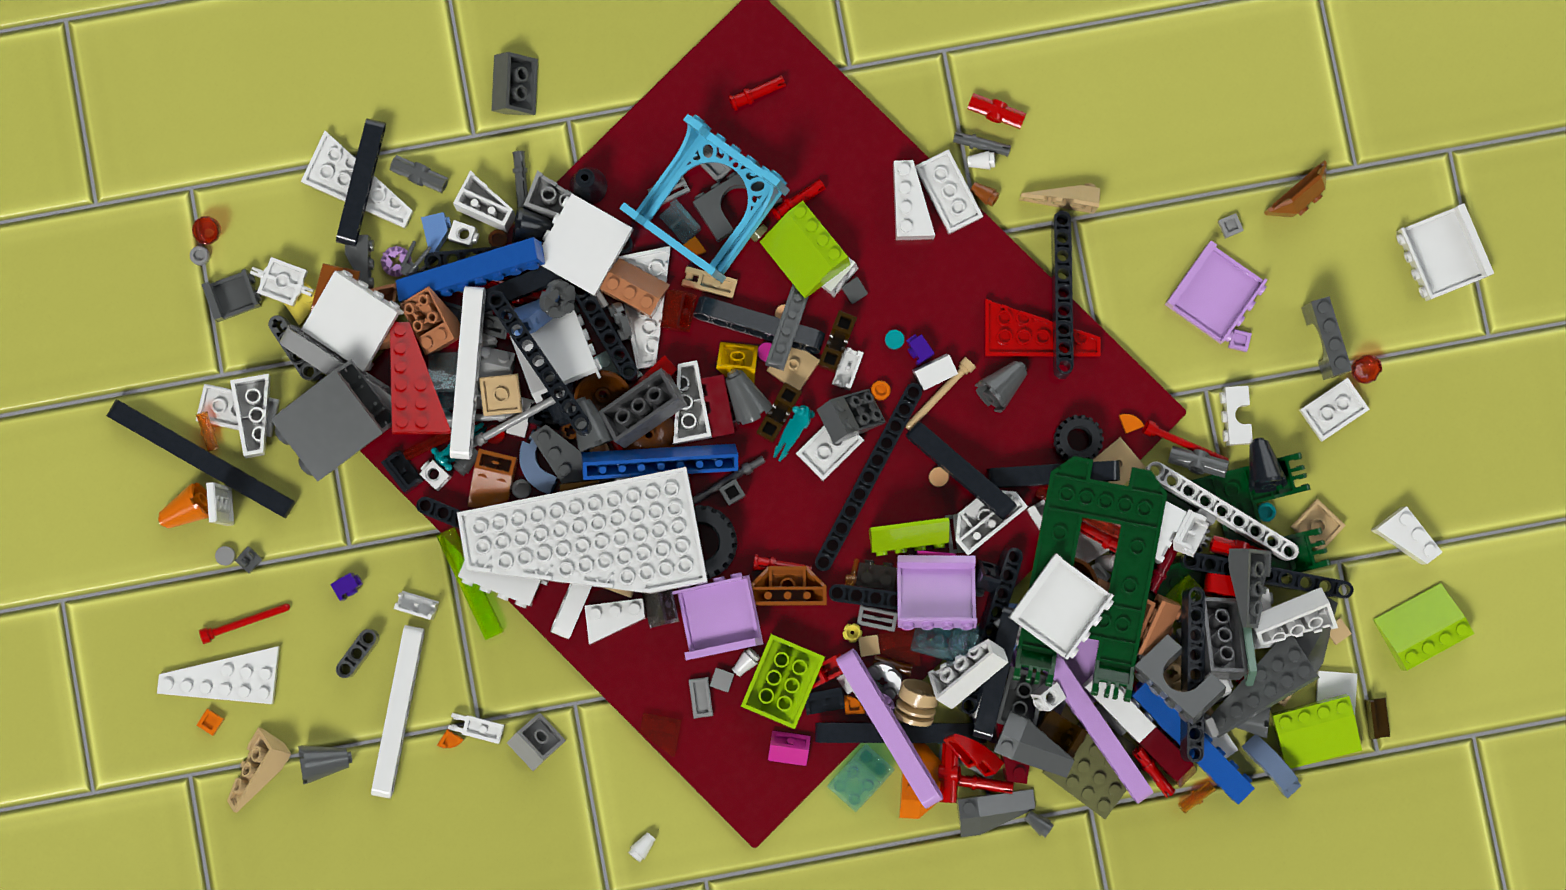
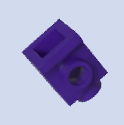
(919, 349)
(346, 586)

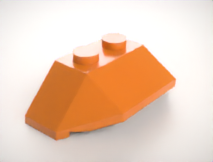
(909, 803)

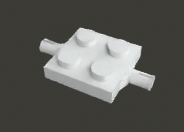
(282, 281)

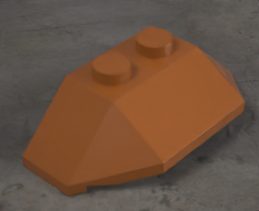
(1299, 196)
(788, 587)

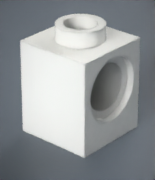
(457, 228)
(440, 481)
(1054, 693)

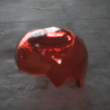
(206, 230)
(1366, 368)

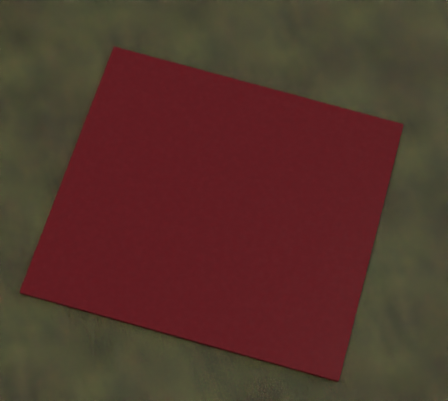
(926, 287)

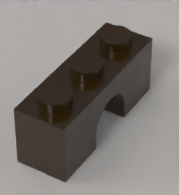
(837, 341)
(779, 413)

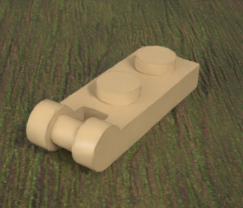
(708, 283)

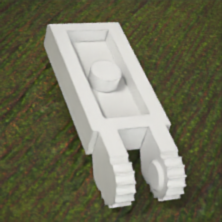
(478, 728)

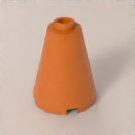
(185, 508)

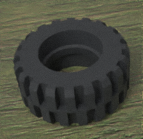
(726, 535)

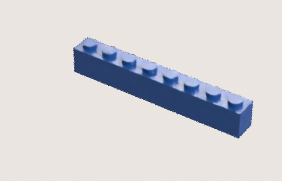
(475, 270)
(654, 460)
(1213, 763)

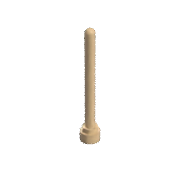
(965, 367)

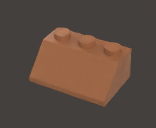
(634, 287)
(1159, 623)

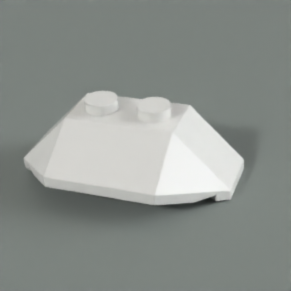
(978, 523)

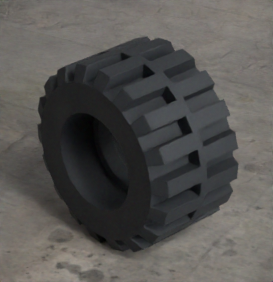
(1085, 424)

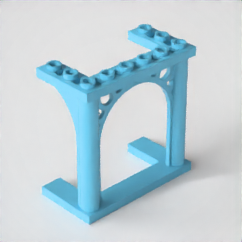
(696, 138)

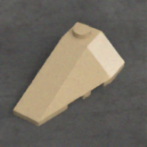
(1078, 198)
(264, 761)

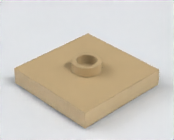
(797, 368)
(500, 394)
(1127, 459)
(1319, 516)

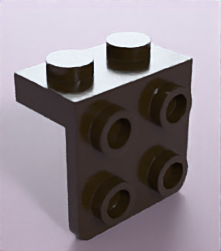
(1062, 732)

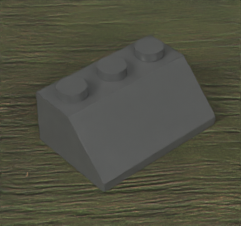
(514, 84)

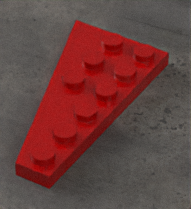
(1027, 335)
(413, 395)

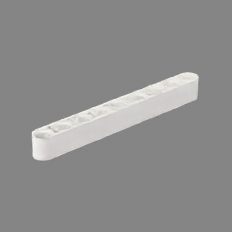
(467, 372)
(1230, 512)
(571, 607)
(397, 712)

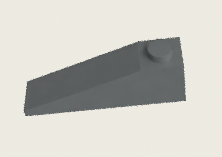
(1248, 575)
(1315, 644)
(989, 811)

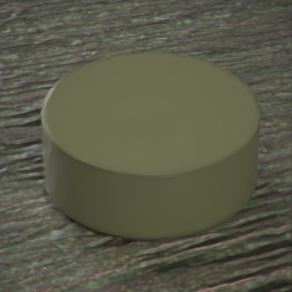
(759, 232)

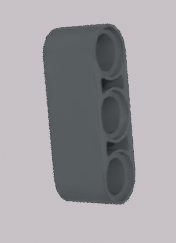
(349, 658)

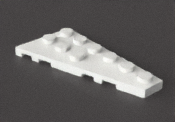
(332, 171)
(644, 329)
(237, 678)

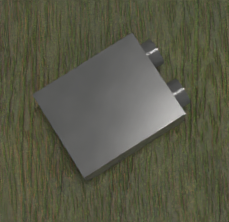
(333, 420)

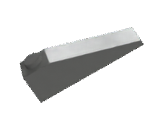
(1027, 744)

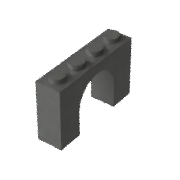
(709, 204)
(1335, 357)
(1189, 704)

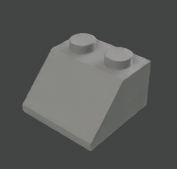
(495, 362)
(536, 741)

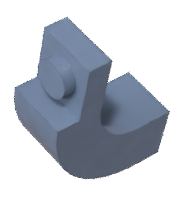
(532, 471)
(1272, 765)

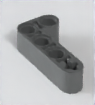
(301, 366)

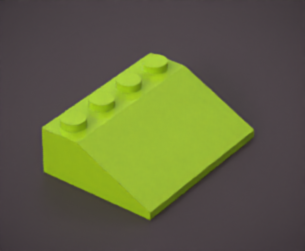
(804, 250)
(909, 535)
(1423, 627)
(782, 681)
(1317, 731)

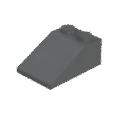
(1017, 697)

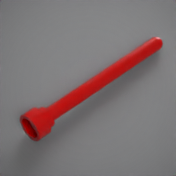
(1150, 428)
(208, 634)

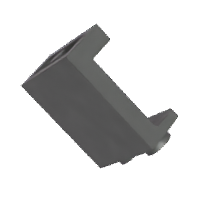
(232, 296)

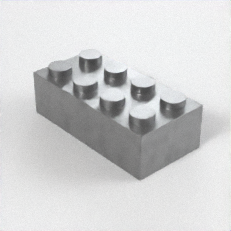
(642, 408)
(1224, 639)

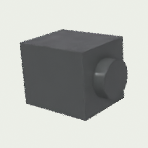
(732, 492)

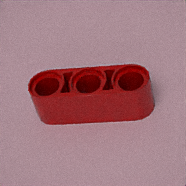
(1218, 586)

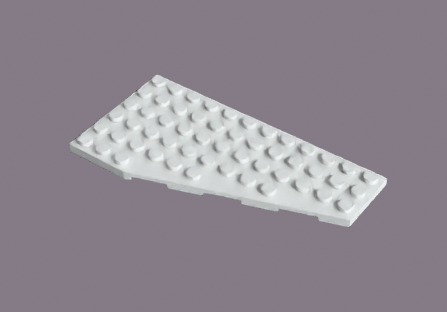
(604, 535)

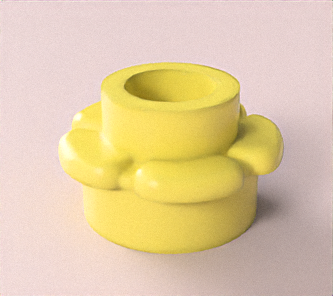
(857, 632)

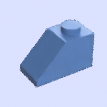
(436, 230)

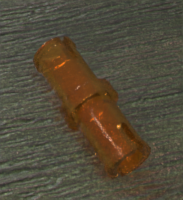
(207, 431)
(1196, 797)

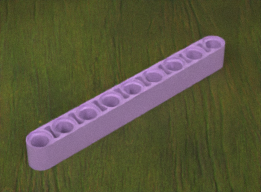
(889, 728)
(1101, 733)

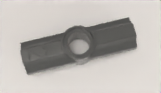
(419, 174)
(1198, 461)

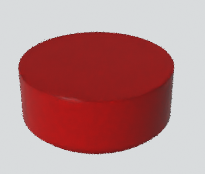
(496, 439)

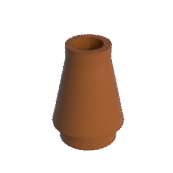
(985, 194)

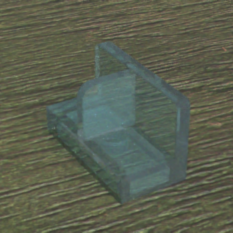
(680, 221)

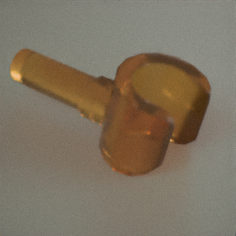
(851, 579)

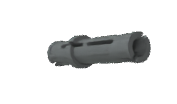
(981, 143)
(520, 177)

